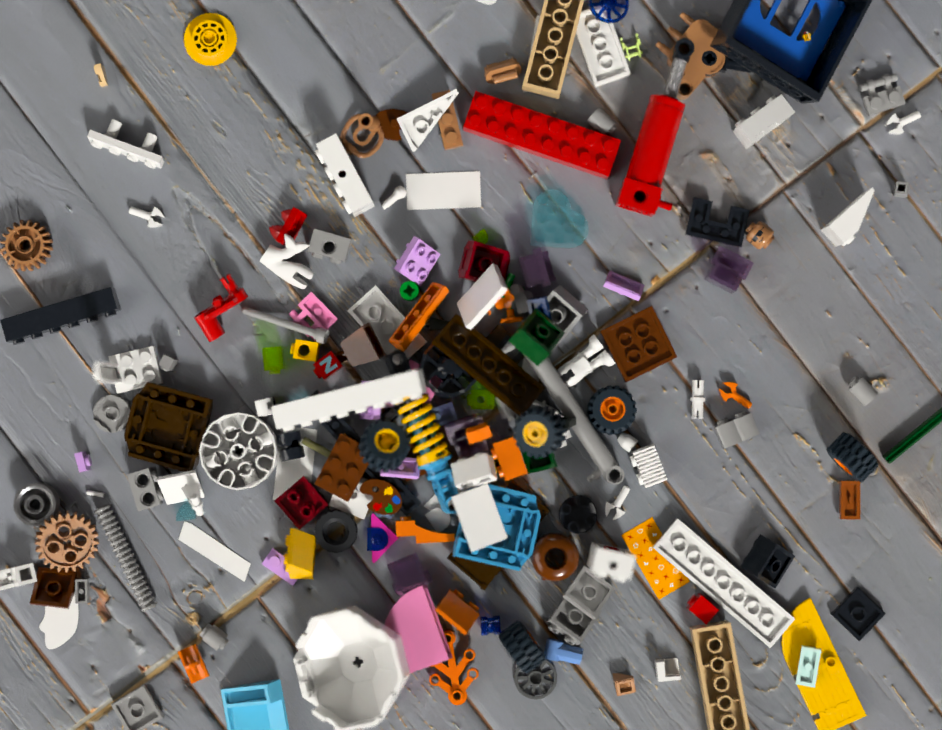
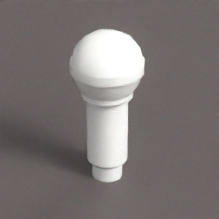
(399, 193)

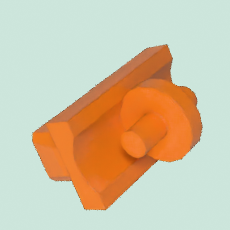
(193, 663)

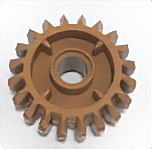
(38, 245)

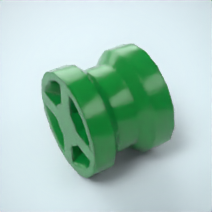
(411, 292)

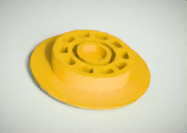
(210, 39)

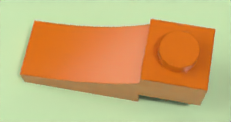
(409, 527)

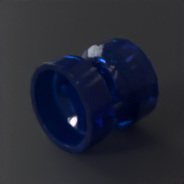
(494, 622)

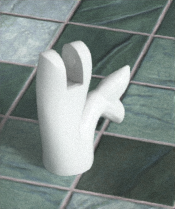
(287, 270)

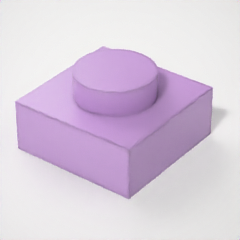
(83, 461)

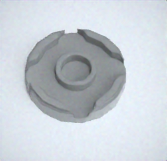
(111, 413)

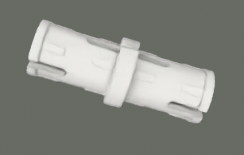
(697, 399)

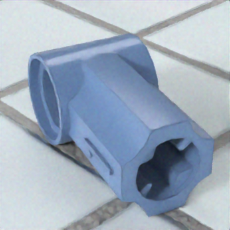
(557, 650)

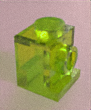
(487, 404)

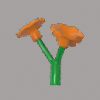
(506, 302)

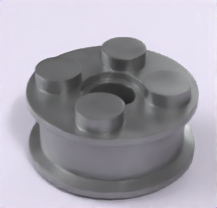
(24, 500)

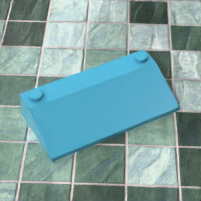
(255, 706)

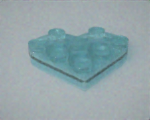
(556, 223)

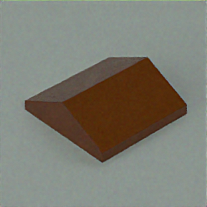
(53, 588)

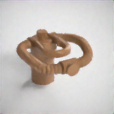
(368, 122)

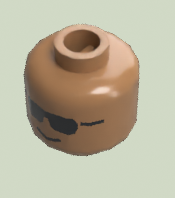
(759, 235)

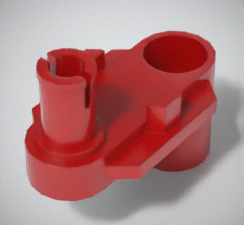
(207, 318)

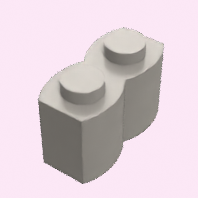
(736, 430)

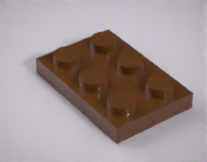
(342, 469)

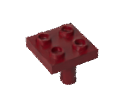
(301, 502)

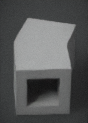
(904, 193)

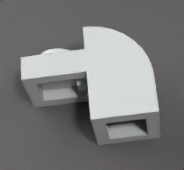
(17, 576)

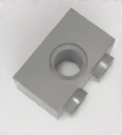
(321, 238)

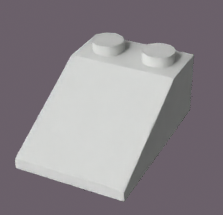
(847, 223)

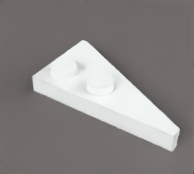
(420, 122)

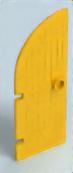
(833, 693)

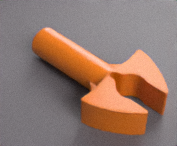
(736, 396)

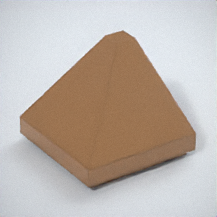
(624, 684)

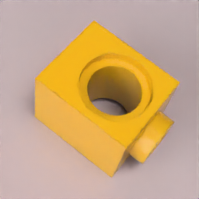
(313, 354)

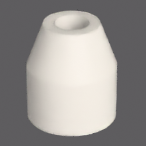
(627, 442)

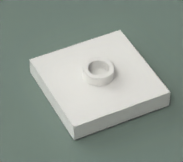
(357, 504)

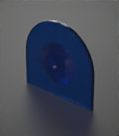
(376, 539)

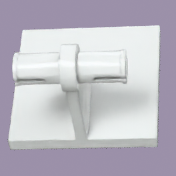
(182, 488)

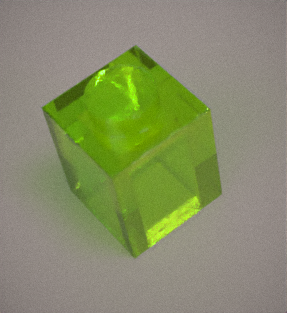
(273, 359)

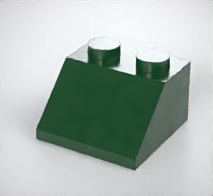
(536, 337)

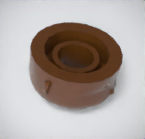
(561, 571)

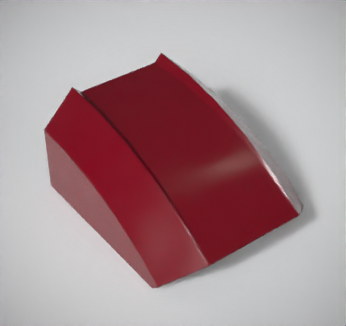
(478, 258)

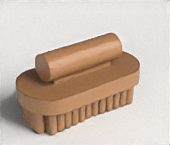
(502, 71)

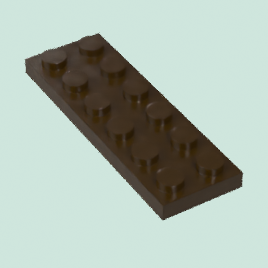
(488, 365)

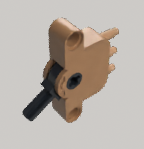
(702, 35)

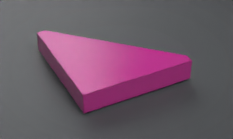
(377, 523)

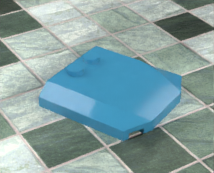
(521, 523)

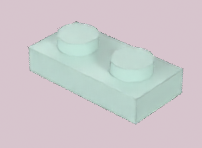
(808, 666)

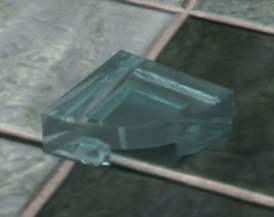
(186, 512)

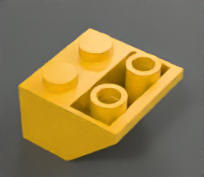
(300, 554)

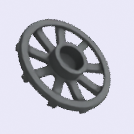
(535, 679)

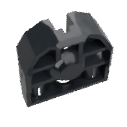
(440, 368)

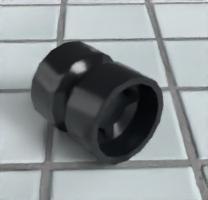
(290, 445)

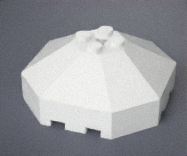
(329, 679)

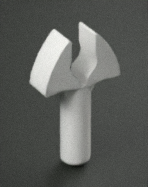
(902, 121)
(147, 215)
(618, 502)

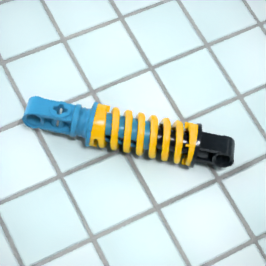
(424, 433)

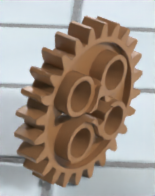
(57, 556)

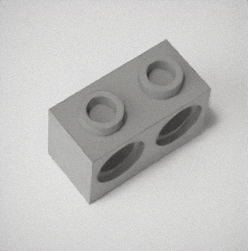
(139, 490)

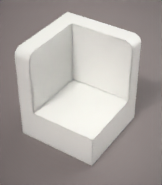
(667, 669)

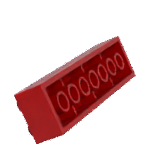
(541, 135)

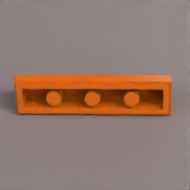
(418, 316)

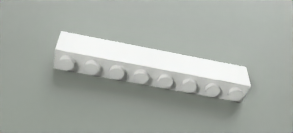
(349, 399)

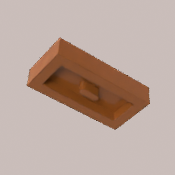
(849, 500)

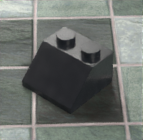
(767, 561)

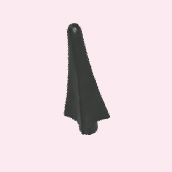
(435, 324)

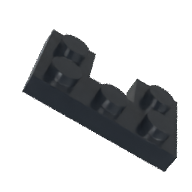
(701, 227)

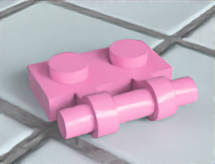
(316, 311)

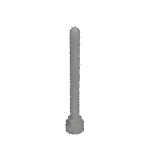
(320, 335)

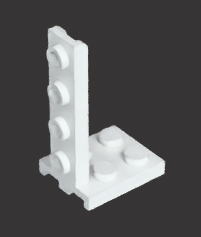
(129, 370)

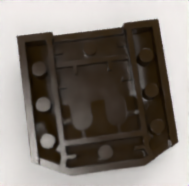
(167, 426)

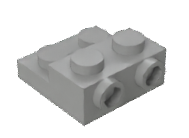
(570, 622)

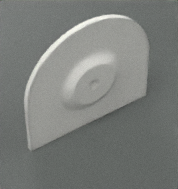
(438, 519)

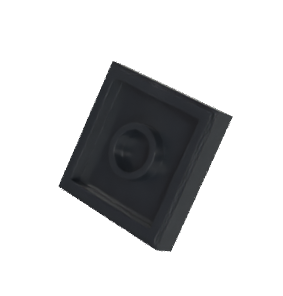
(858, 613)

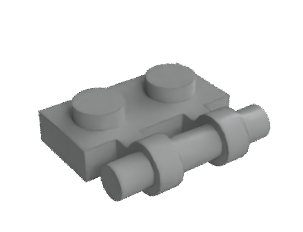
(883, 100)

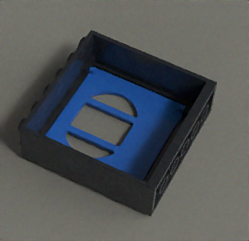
(784, 59)

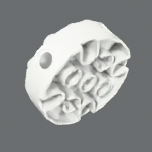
(232, 469)

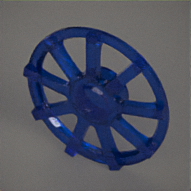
(608, 5)

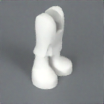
(581, 366)

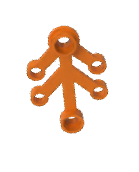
(454, 672)

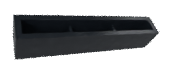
(59, 315)

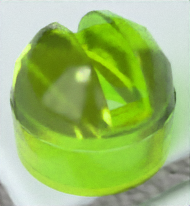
(481, 236)

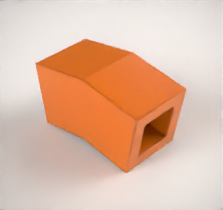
(478, 433)

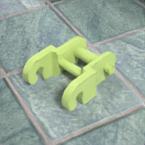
(638, 53)

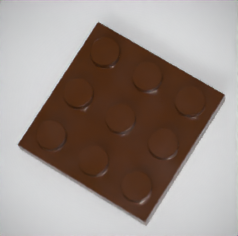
(638, 344)

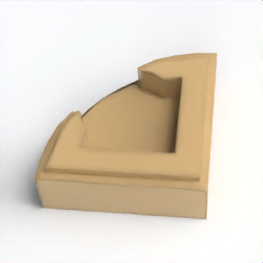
(100, 70)

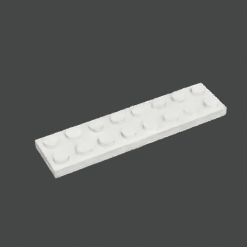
(723, 583)

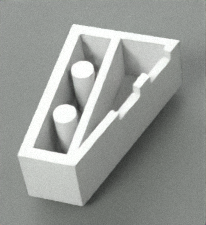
(763, 120)

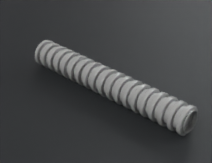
(125, 557)

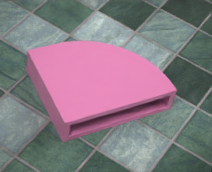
(419, 628)

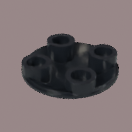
(578, 514)

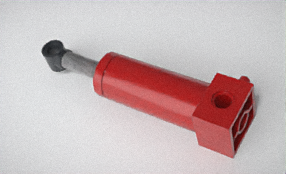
(656, 142)

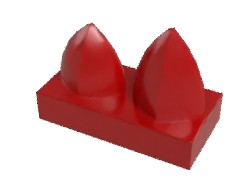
(293, 222)

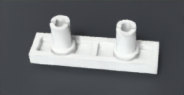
(132, 152)

